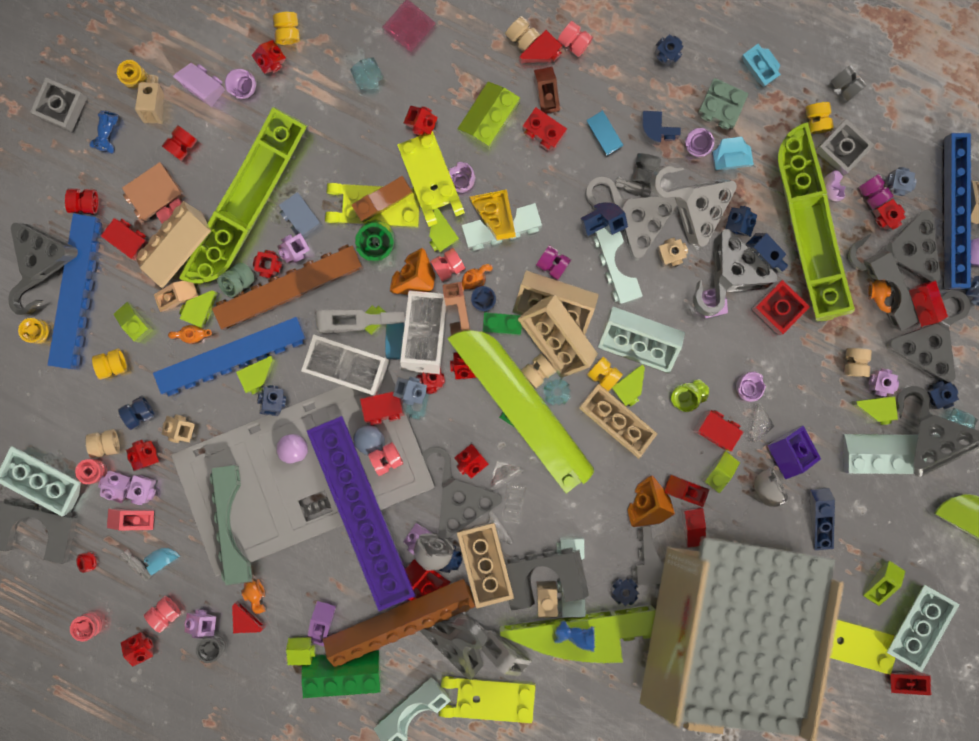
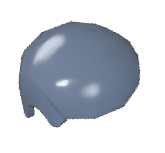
(368, 439)

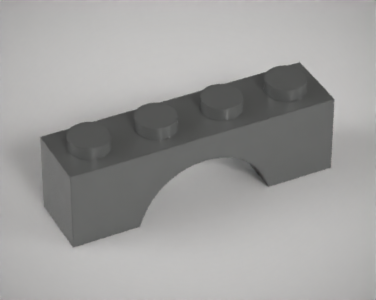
(884, 267)

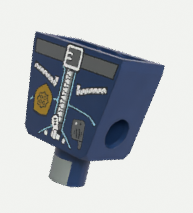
(767, 251)

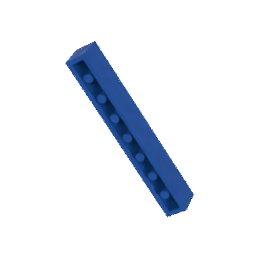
(957, 211)
(74, 292)
(230, 355)

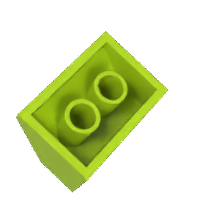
(489, 114)

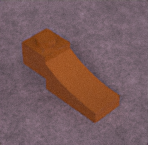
(382, 199)

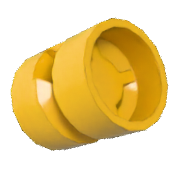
(286, 28)
(131, 74)
(819, 111)
(34, 330)
(107, 364)
(605, 374)

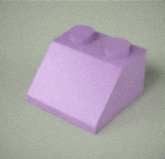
(200, 84)

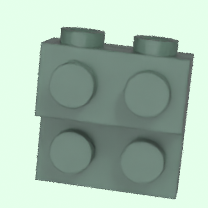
(722, 104)

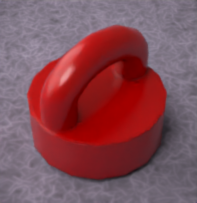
(86, 562)

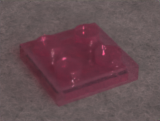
(409, 25)

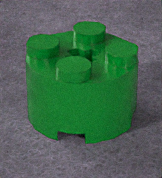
(375, 251)

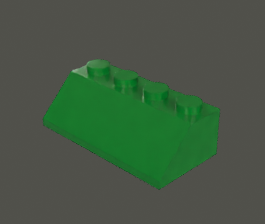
(353, 677)

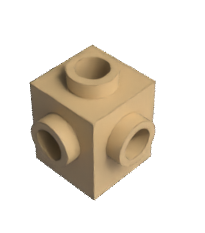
(668, 257)
(177, 428)

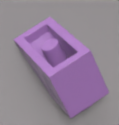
(321, 622)

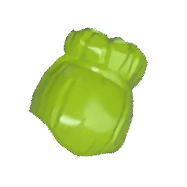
(690, 395)

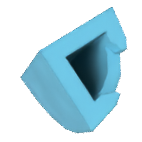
(160, 559)

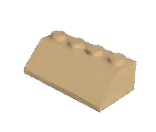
(173, 243)
(576, 301)
(558, 336)
(618, 421)
(485, 565)

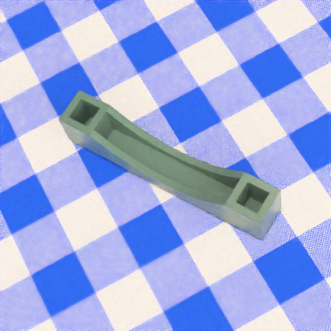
(226, 485)

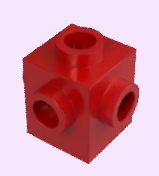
(269, 57)
(420, 120)
(889, 215)
(260, 261)
(460, 368)
(433, 381)
(142, 455)
(470, 461)
(137, 649)

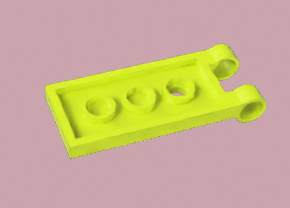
(428, 168)
(402, 214)
(863, 647)
(497, 702)

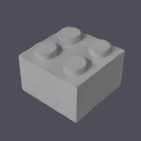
(58, 104)
(844, 147)

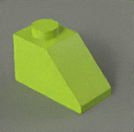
(442, 234)
(198, 309)
(132, 322)
(256, 375)
(630, 387)
(878, 409)
(721, 472)
(885, 583)

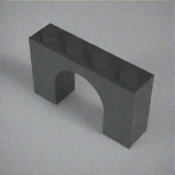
(59, 528)
(566, 565)

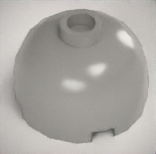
(770, 489)
(432, 552)

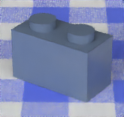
(300, 215)

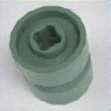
(235, 279)

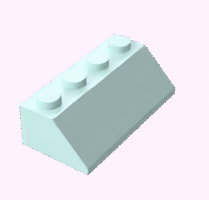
(641, 339)
(879, 453)
(39, 482)
(922, 628)

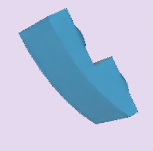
(605, 132)
(394, 340)

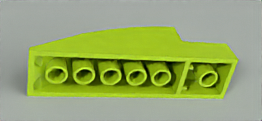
(608, 630)

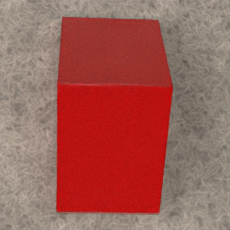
(244, 620)
(911, 683)

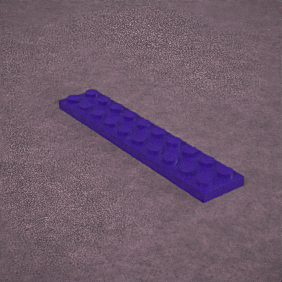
(361, 513)

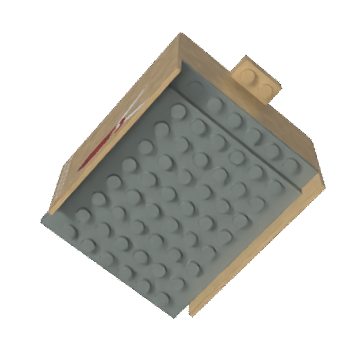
(742, 639)

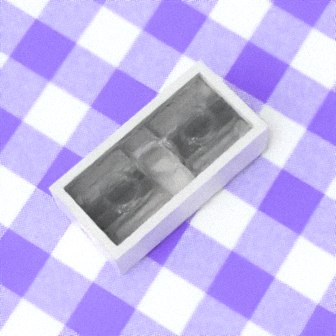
(423, 332)
(345, 365)

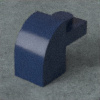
(652, 128)
(606, 216)

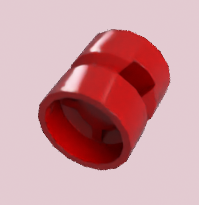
(179, 142)
(82, 201)

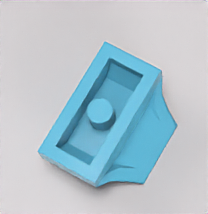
(761, 64)
(732, 154)

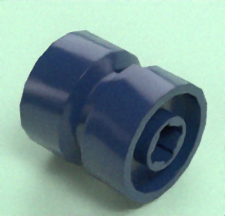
(483, 299)
(138, 411)

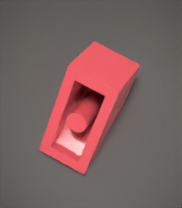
(130, 519)

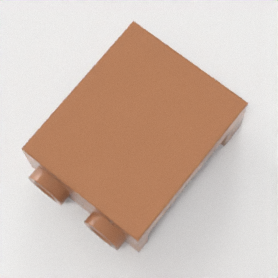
(152, 191)
(454, 295)

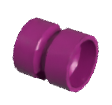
(875, 191)
(547, 258)

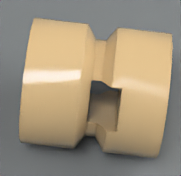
(522, 33)
(857, 362)
(538, 371)
(105, 443)

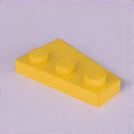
(495, 213)

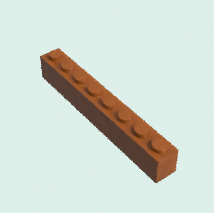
(287, 288)
(399, 623)

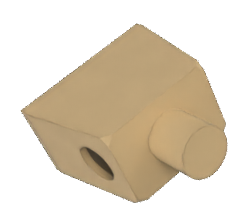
(150, 101)
(547, 599)

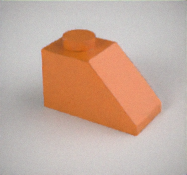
(415, 274)
(650, 504)

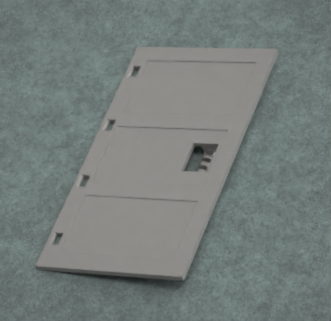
(267, 505)

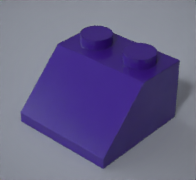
(794, 452)

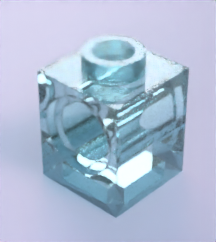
(417, 414)

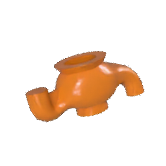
(475, 277)
(878, 292)
(190, 334)
(254, 592)

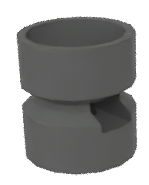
(848, 83)
(646, 165)
(210, 648)

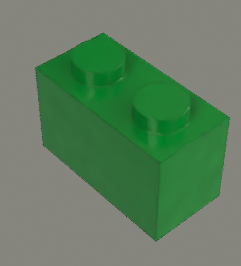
(502, 324)

